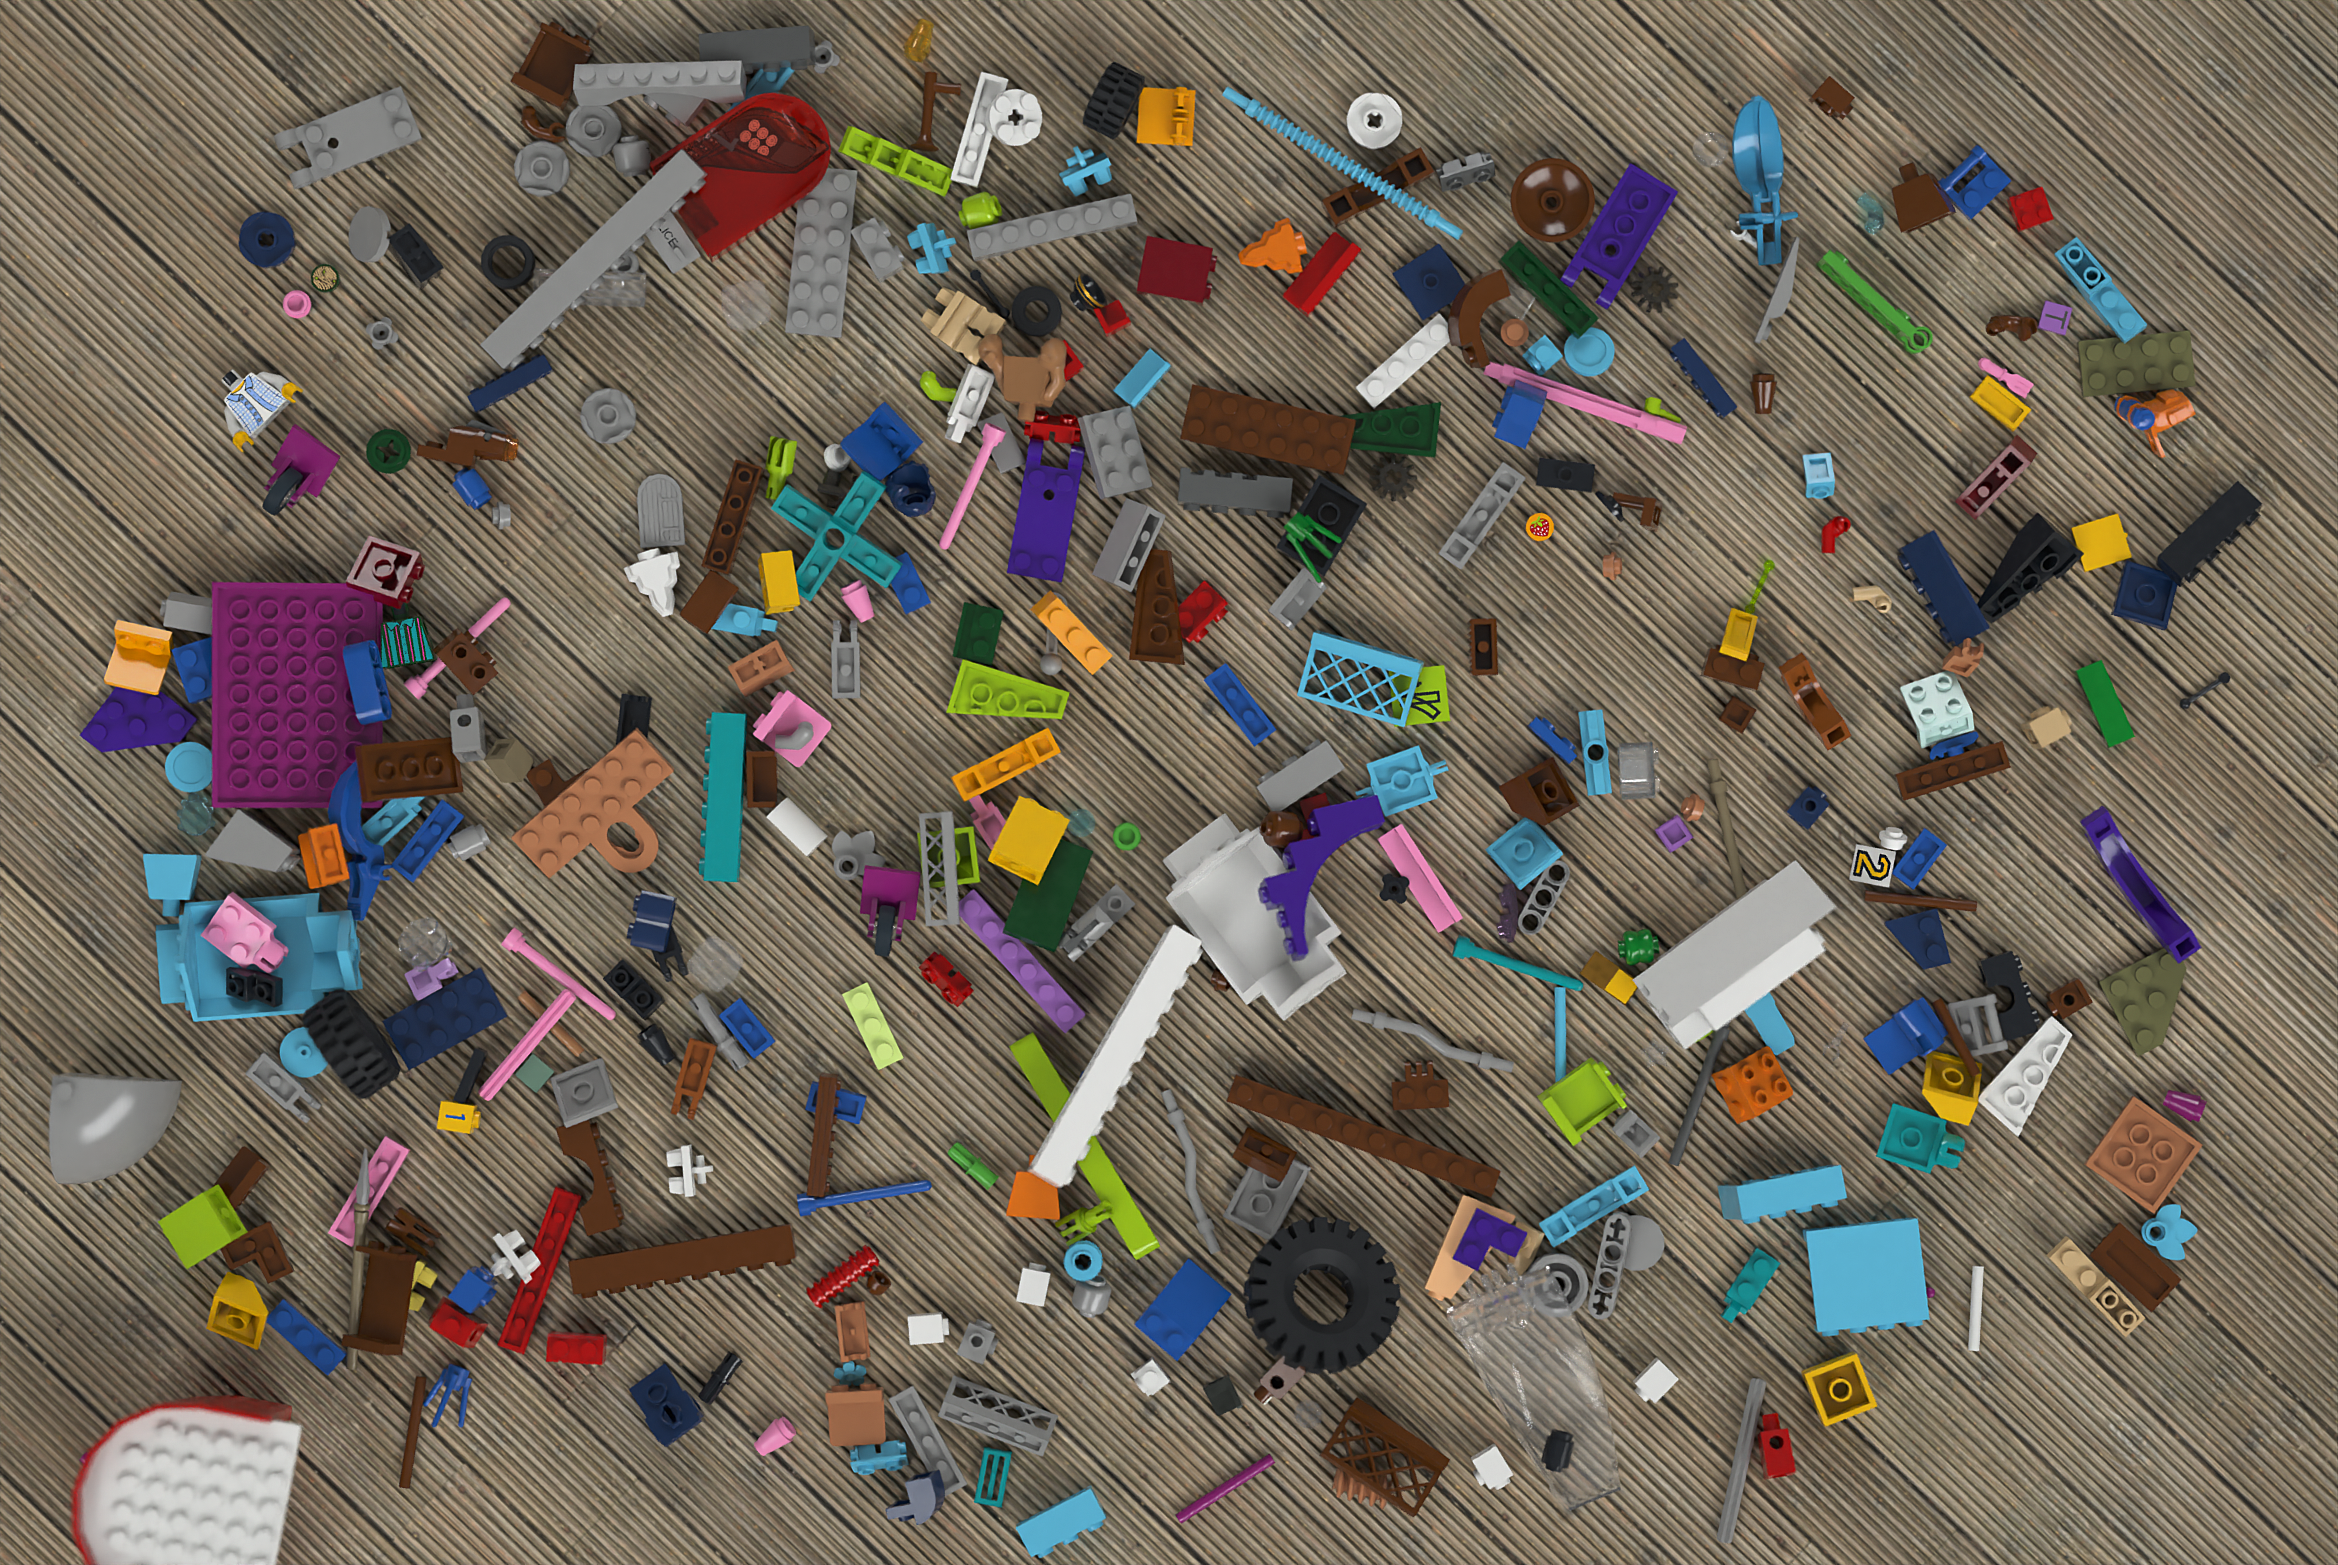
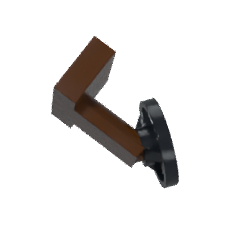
(1650, 508)

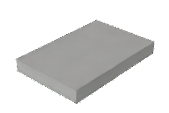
(1264, 1202)

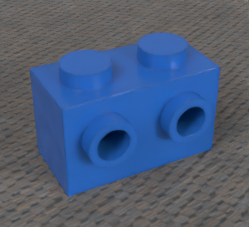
(474, 1289)

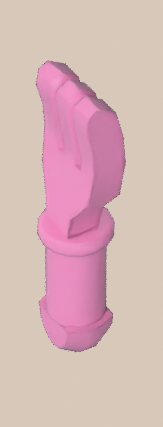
(2013, 381)

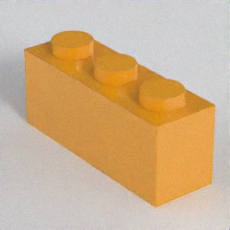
(1071, 632)

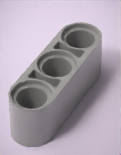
(1532, 907)

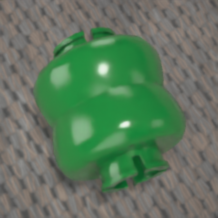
(1638, 947)

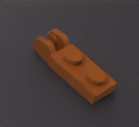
(694, 1074)

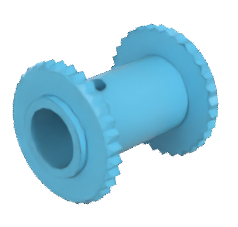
(1078, 1271)

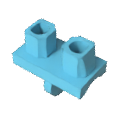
(1097, 166)
(935, 247)

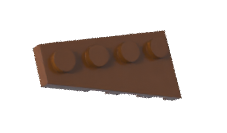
(1156, 614)

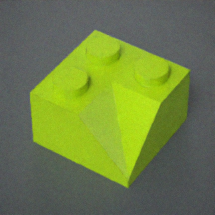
(966, 857)

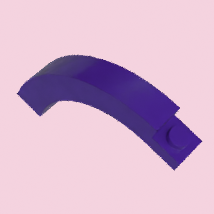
(2137, 887)

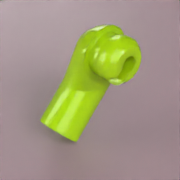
(934, 390)

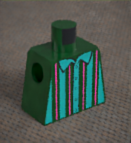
(405, 640)

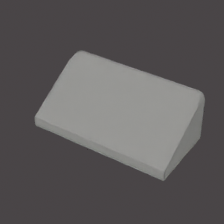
(1007, 453)

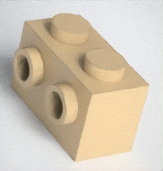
(2046, 726)

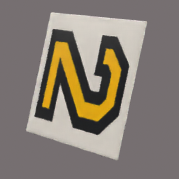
(1872, 865)

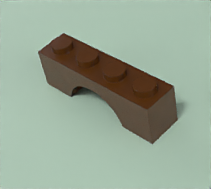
(1358, 199)
(601, 1210)

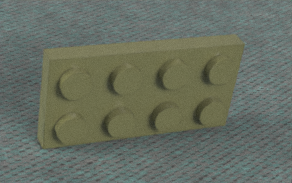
(2139, 365)

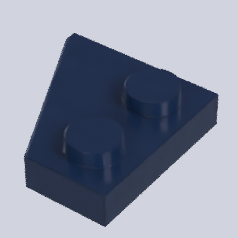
(1922, 937)

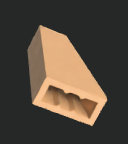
(1446, 1273)

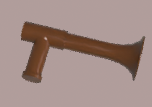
(930, 89)

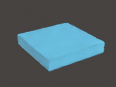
(1524, 852)

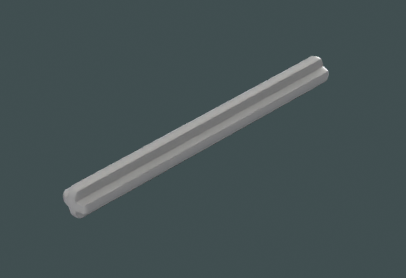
(1741, 1460)

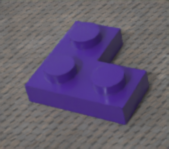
(1487, 1231)

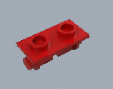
(1063, 426)
(936, 970)

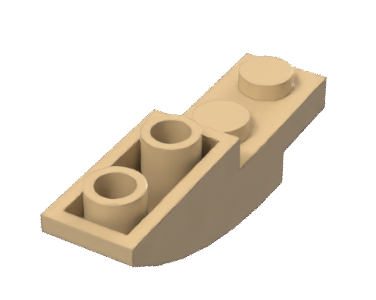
(2095, 1286)

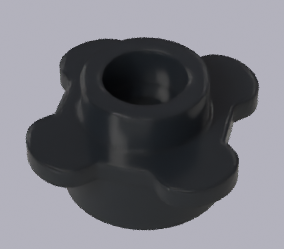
(1401, 884)

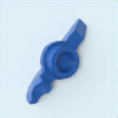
(1953, 746)

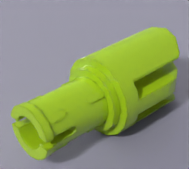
(779, 464)
(1085, 1220)

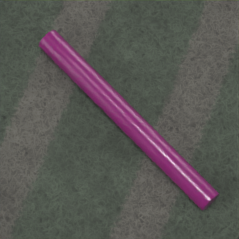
(1225, 1488)

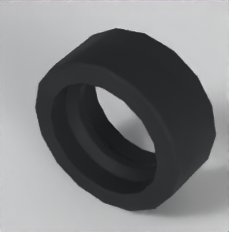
(488, 253)

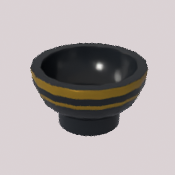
(1087, 294)

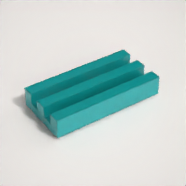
(997, 1453)

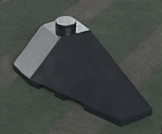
(2031, 560)

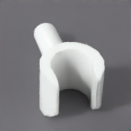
(1744, 236)

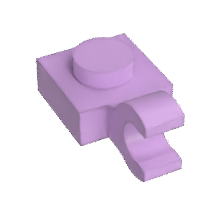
(428, 981)

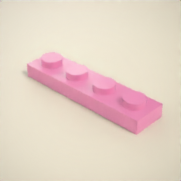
(382, 1171)

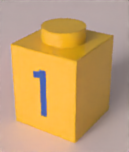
(458, 1117)

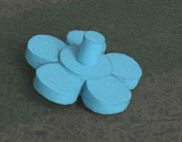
(850, 1373)

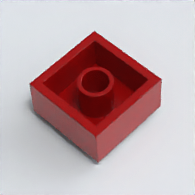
(2030, 209)

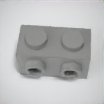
(873, 242)

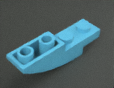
(2099, 290)

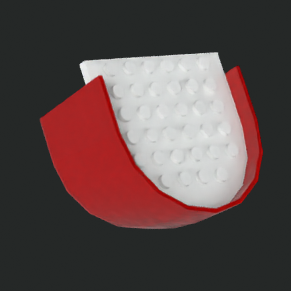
(188, 1484)

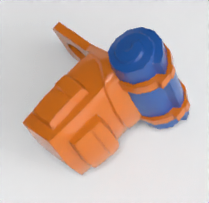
(2155, 415)

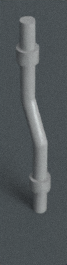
(1380, 1020)
(1205, 1225)

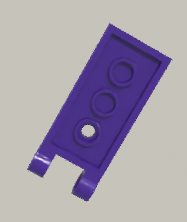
(1626, 224)
(1043, 525)

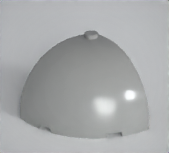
(105, 1123)

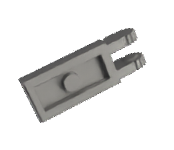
(845, 663)
(281, 1085)

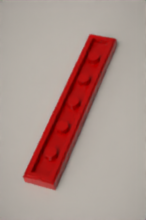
(548, 1250)

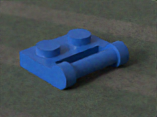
(1980, 188)

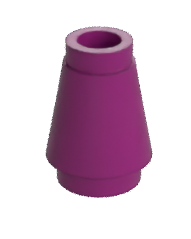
(2185, 1104)

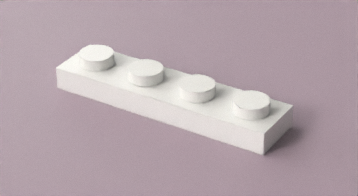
(976, 135)
(1405, 362)

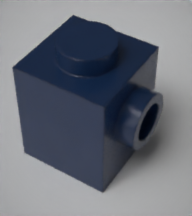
(1807, 807)

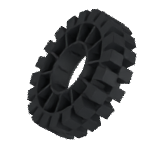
(1362, 1274)

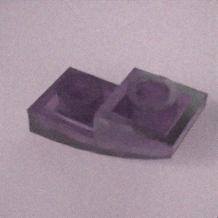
(1508, 922)

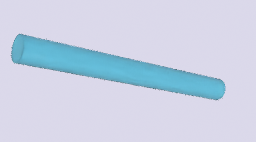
(1560, 1032)

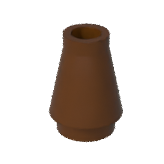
(1763, 391)

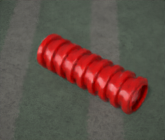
(842, 1276)

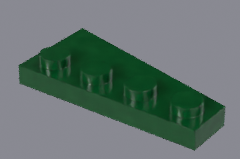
(1398, 430)

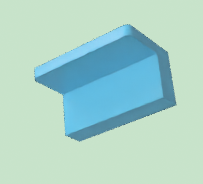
(1142, 378)

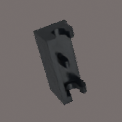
(414, 256)
(633, 714)

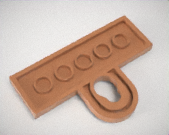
(593, 804)

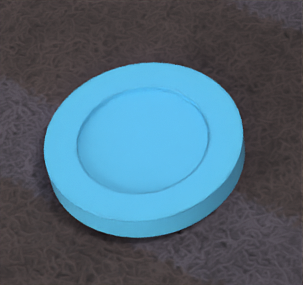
(1590, 353)
(189, 767)
(300, 1054)

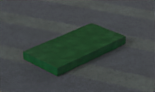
(1043, 909)

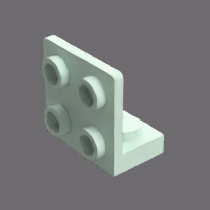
(1938, 708)

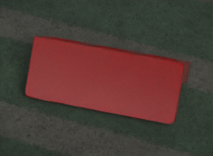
(1321, 273)

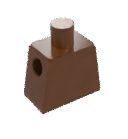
(1919, 200)

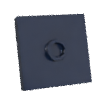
(1429, 282)
(2144, 595)

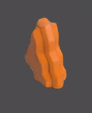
(1277, 249)

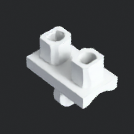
(684, 1158)
(508, 1245)

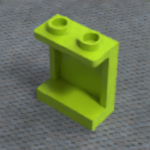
(1582, 1099)
(202, 1226)

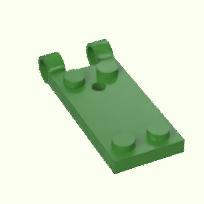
(1893, 320)

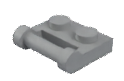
(1970, 1024)

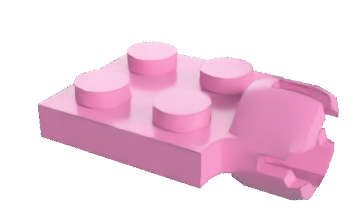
(245, 935)

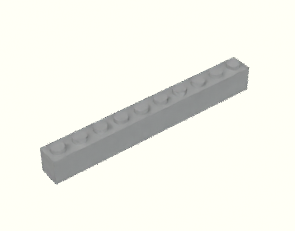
(593, 259)

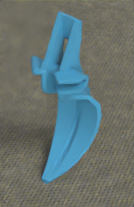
(1759, 169)

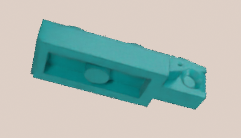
(1749, 1284)

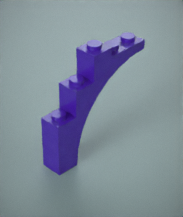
(1290, 891)

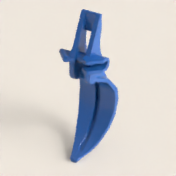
(367, 859)

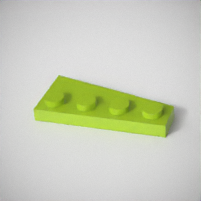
(998, 693)

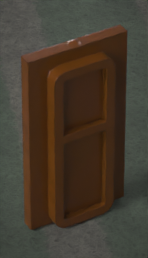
(2135, 1267)

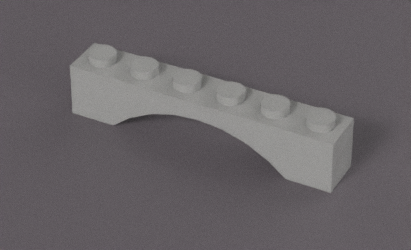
(704, 79)
(1052, 226)

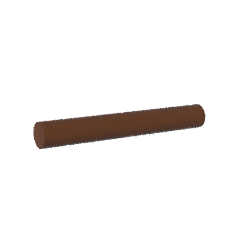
(1956, 1037)

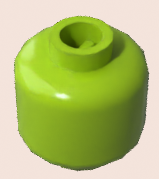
(980, 210)

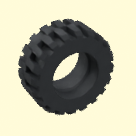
(351, 1044)

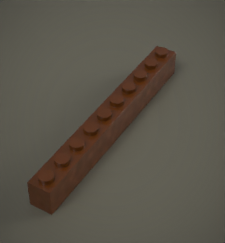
(1363, 1135)

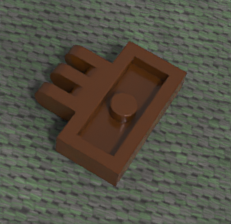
(1420, 1089)

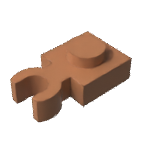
(1964, 659)

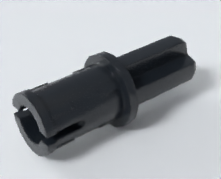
(720, 1378)

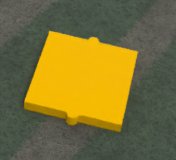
(2101, 542)

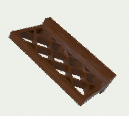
(1397, 1438)

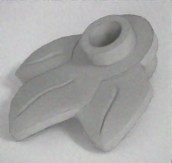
(858, 851)

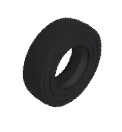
(1042, 294)

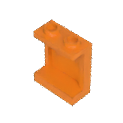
(323, 856)

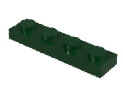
(1548, 289)

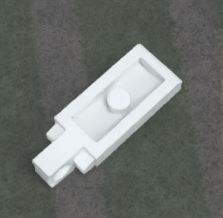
(968, 402)

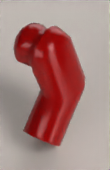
(1831, 531)

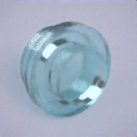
(1081, 823)

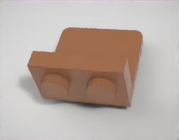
(856, 1415)

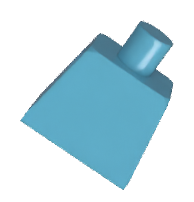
(171, 879)

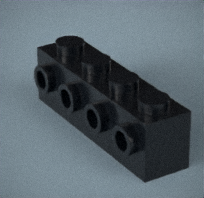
(2208, 534)

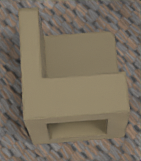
(509, 760)

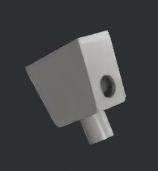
(468, 742)

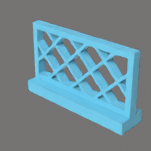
(1365, 654)

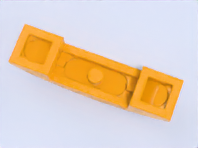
(1005, 765)

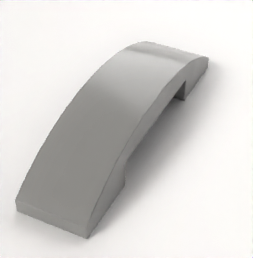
(1482, 515)

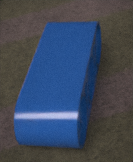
(367, 682)

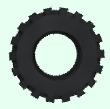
(1113, 100)

